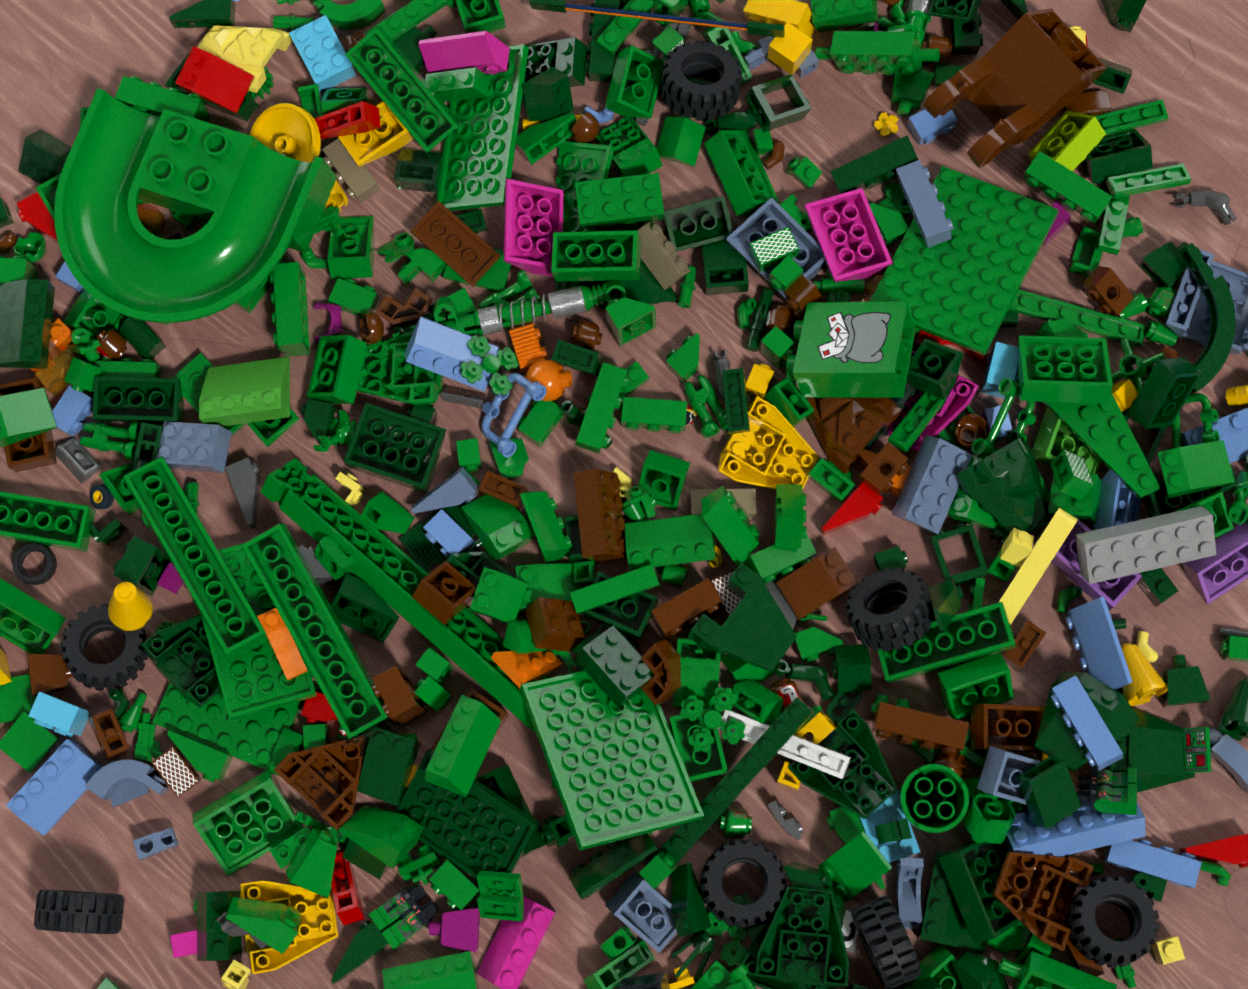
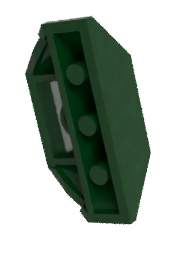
(472, 565)
(813, 878)
(979, 972)

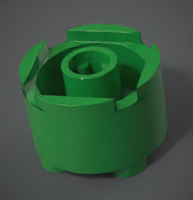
(989, 819)

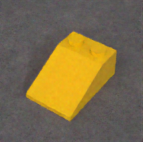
(377, 142)

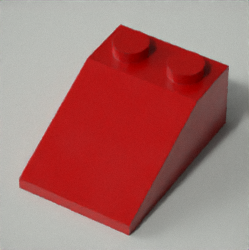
(214, 80)

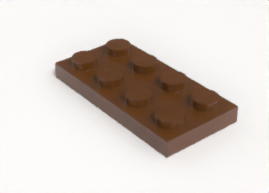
(455, 244)

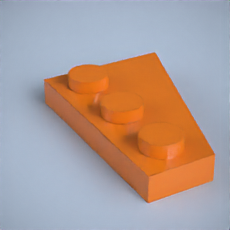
(526, 666)

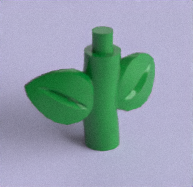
(839, 290)

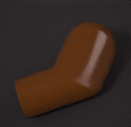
(777, 155)
(7, 242)

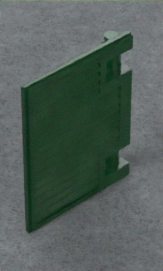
(428, 554)

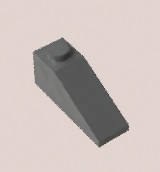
(246, 486)

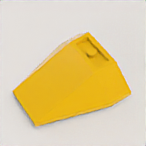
(769, 452)
(316, 926)

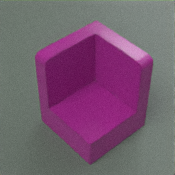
(170, 580)

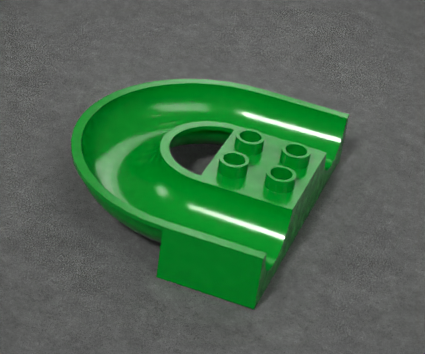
(245, 191)

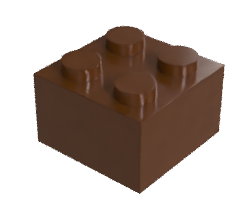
(444, 592)
(554, 624)

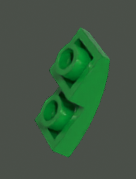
(287, 743)

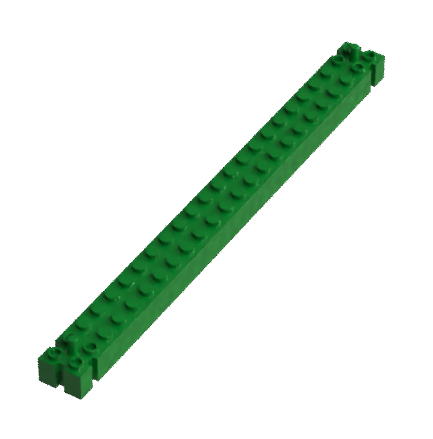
(393, 578)

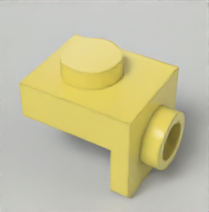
(349, 482)

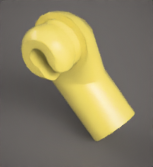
(625, 481)
(1142, 643)

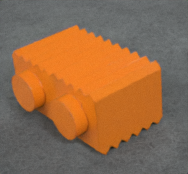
(527, 345)

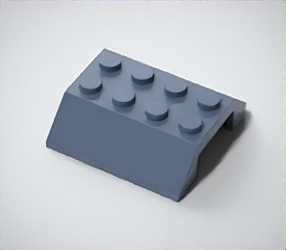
(1190, 309)

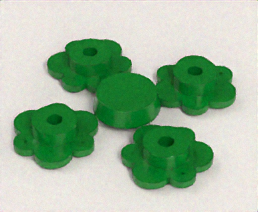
(490, 364)
(712, 719)
(735, 932)

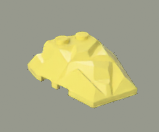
(246, 48)

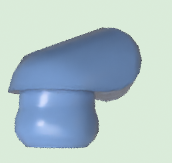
(602, 116)

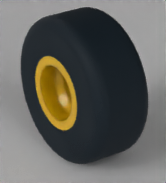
(106, 497)

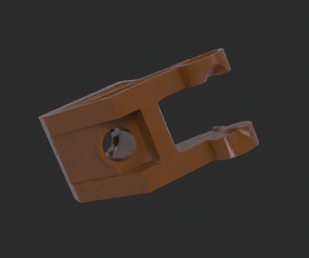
(1020, 81)

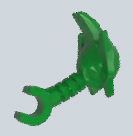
(339, 432)
(309, 821)

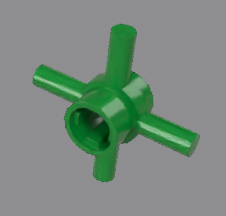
(1127, 370)

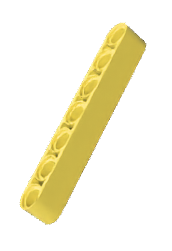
(1037, 562)

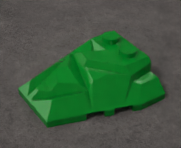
(391, 377)

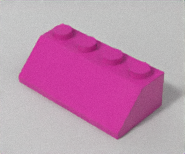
(465, 52)
(516, 946)

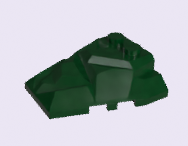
(1008, 487)

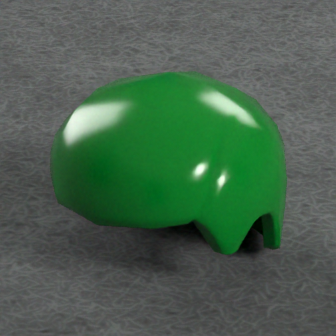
(32, 247)

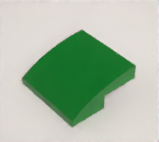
(500, 895)

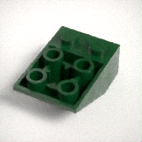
(954, 9)
(565, 55)
(724, 269)

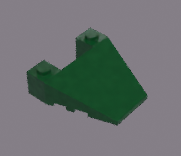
(753, 631)

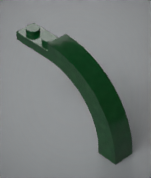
(1221, 316)

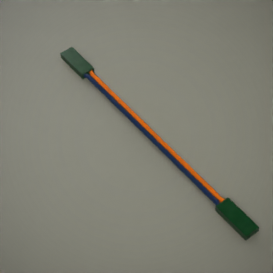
(752, 27)

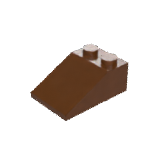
(816, 583)

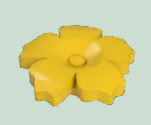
(886, 124)

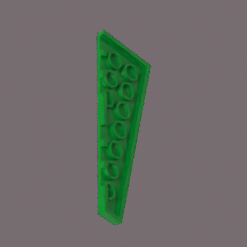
(578, 164)

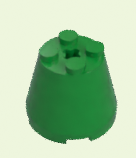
(949, 794)

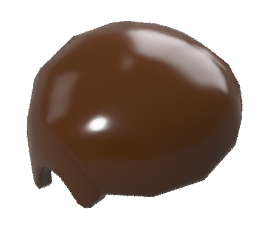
(585, 128)
(371, 328)
(969, 428)

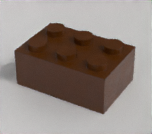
(686, 609)
(1005, 727)

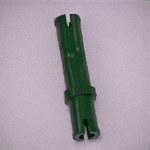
(757, 328)

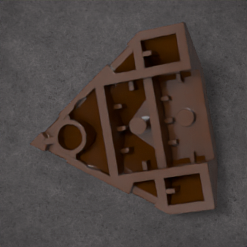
(327, 777)

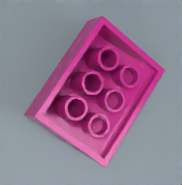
(530, 220)
(849, 236)

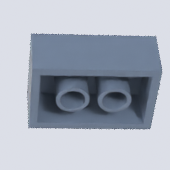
(194, 446)

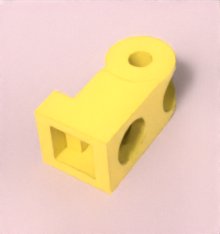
(236, 976)

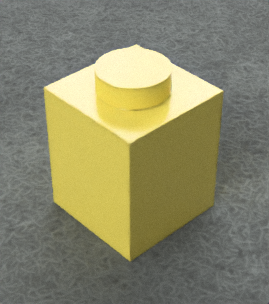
(1017, 547)
(1168, 950)

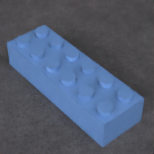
(1074, 833)

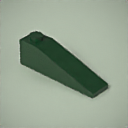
(1123, 12)

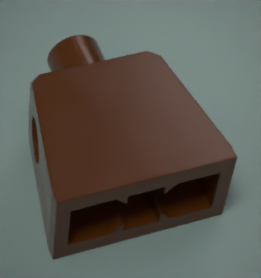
(47, 673)

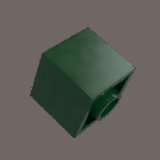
(852, 668)

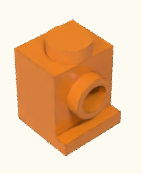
(60, 335)

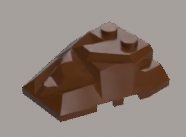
(849, 424)
(1040, 892)

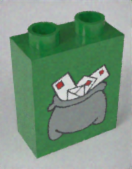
(853, 350)

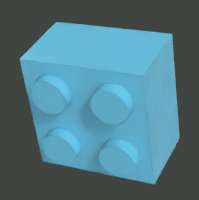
(1000, 365)
(56, 713)

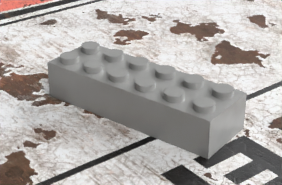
(1146, 544)

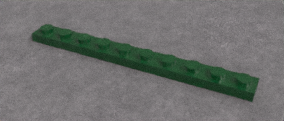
(738, 779)

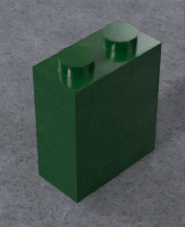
(1049, 792)

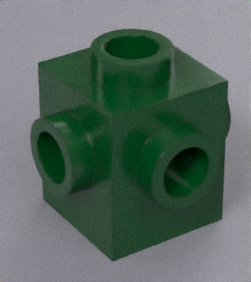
(556, 830)

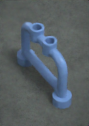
(491, 409)

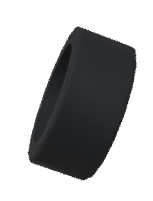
(19, 558)

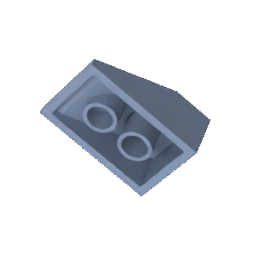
(1001, 774)
(644, 912)

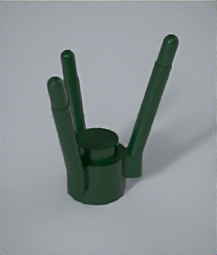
(702, 943)

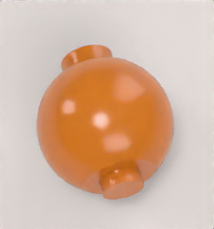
(551, 376)

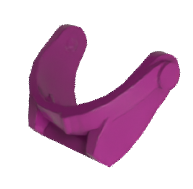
(336, 322)

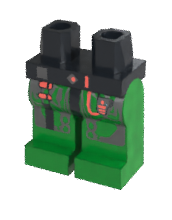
(1109, 791)
(411, 914)

